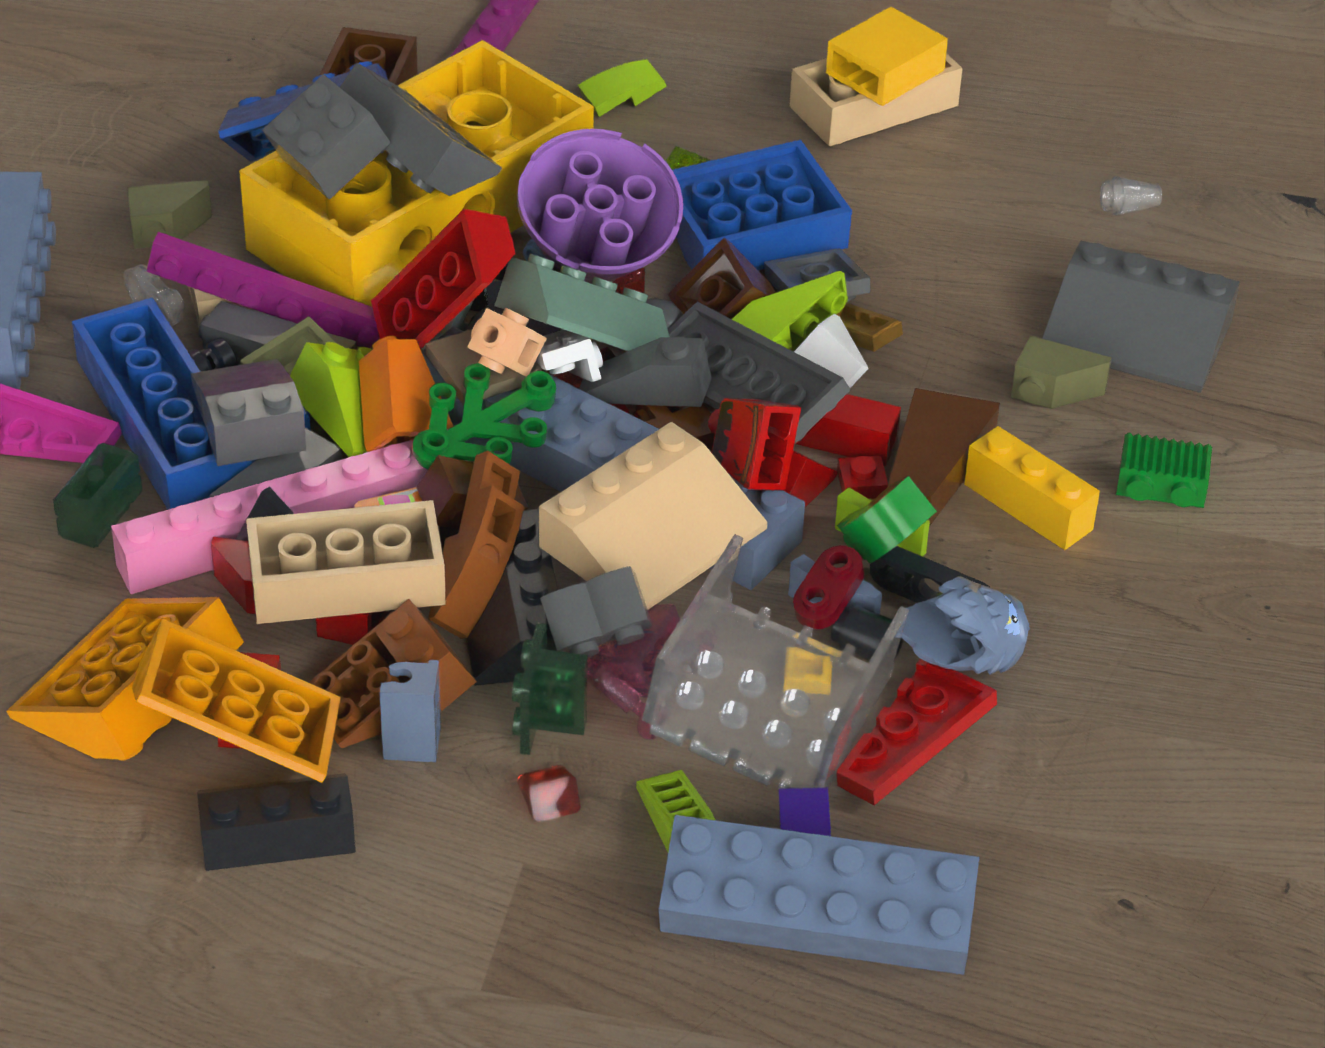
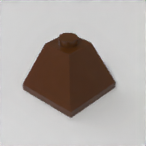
(721, 282)

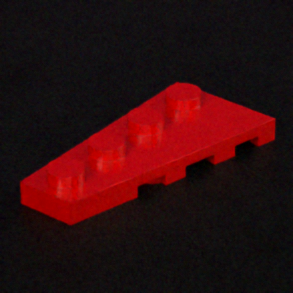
(919, 724)

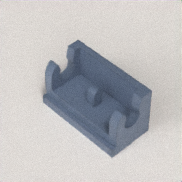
(411, 712)

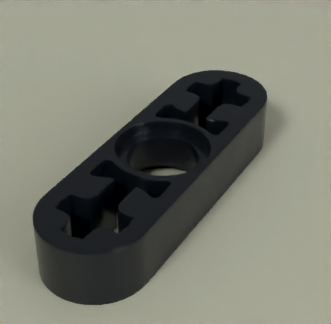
(899, 565)

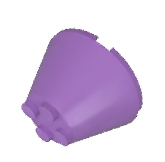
(599, 203)

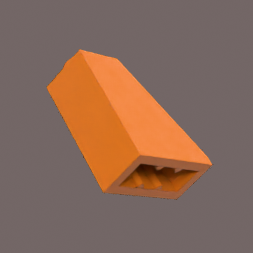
(394, 393)

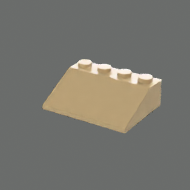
(651, 508)

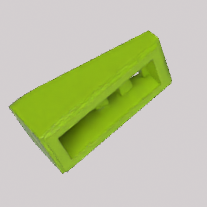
(659, 811)

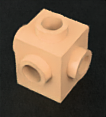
(506, 342)

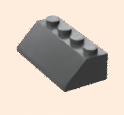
(419, 137)

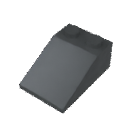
(250, 411)

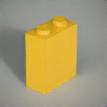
(886, 56)

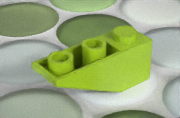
(796, 311)

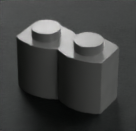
(597, 612)

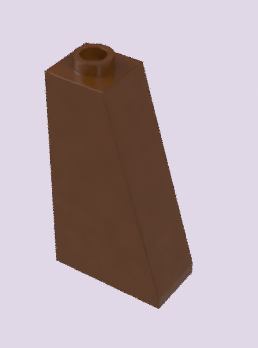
(938, 442)

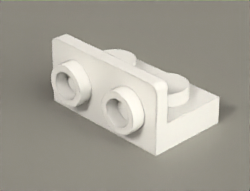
(572, 353)

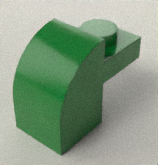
(886, 520)

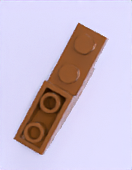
(482, 547)

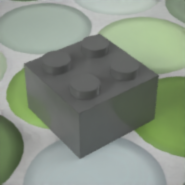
(326, 136)

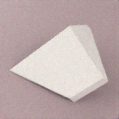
(834, 350)

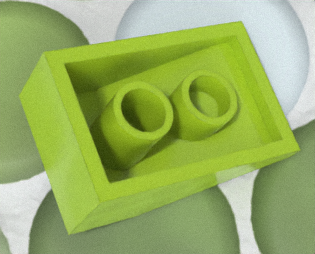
(331, 391)

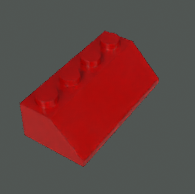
(444, 277)

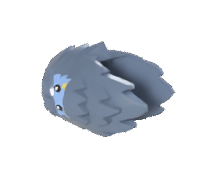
(968, 628)

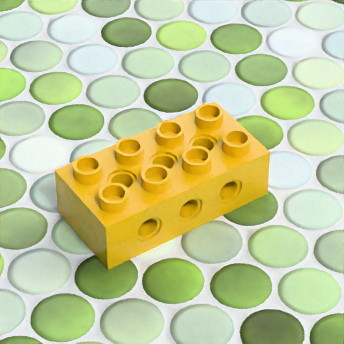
(380, 215)

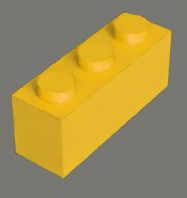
(1031, 487)

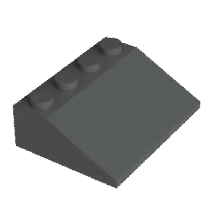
(1143, 314)

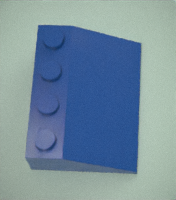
(244, 124)
(764, 203)

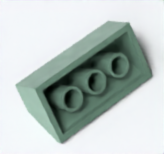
(579, 306)

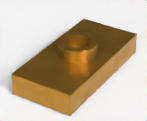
(869, 328)

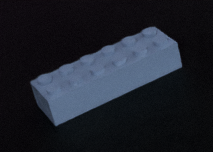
(23, 259)
(819, 894)

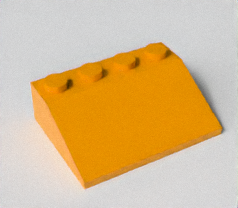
(89, 691)
(238, 699)

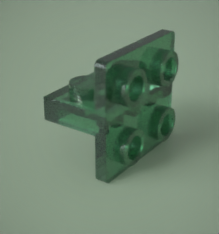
(549, 691)

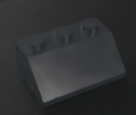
(276, 822)

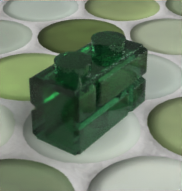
(97, 495)

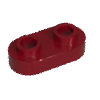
(831, 584)

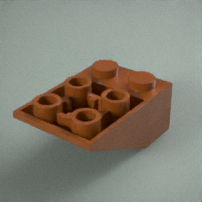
(360, 671)

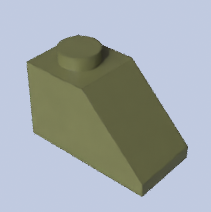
(168, 209)
(1058, 374)

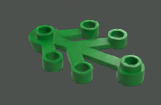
(536, 394)

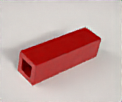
(856, 429)

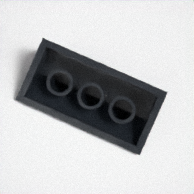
(514, 609)

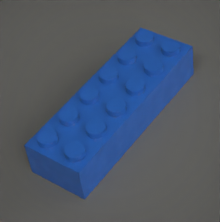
(149, 390)

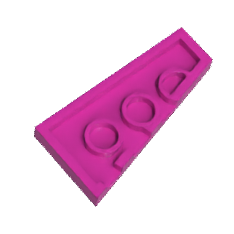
(50, 429)

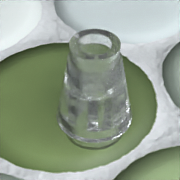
(1129, 195)

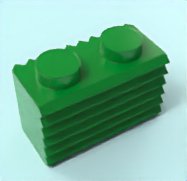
(1164, 470)

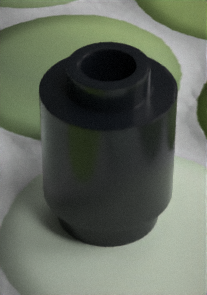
(861, 629)

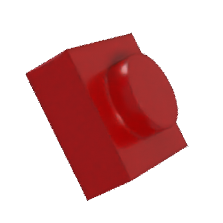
(862, 475)

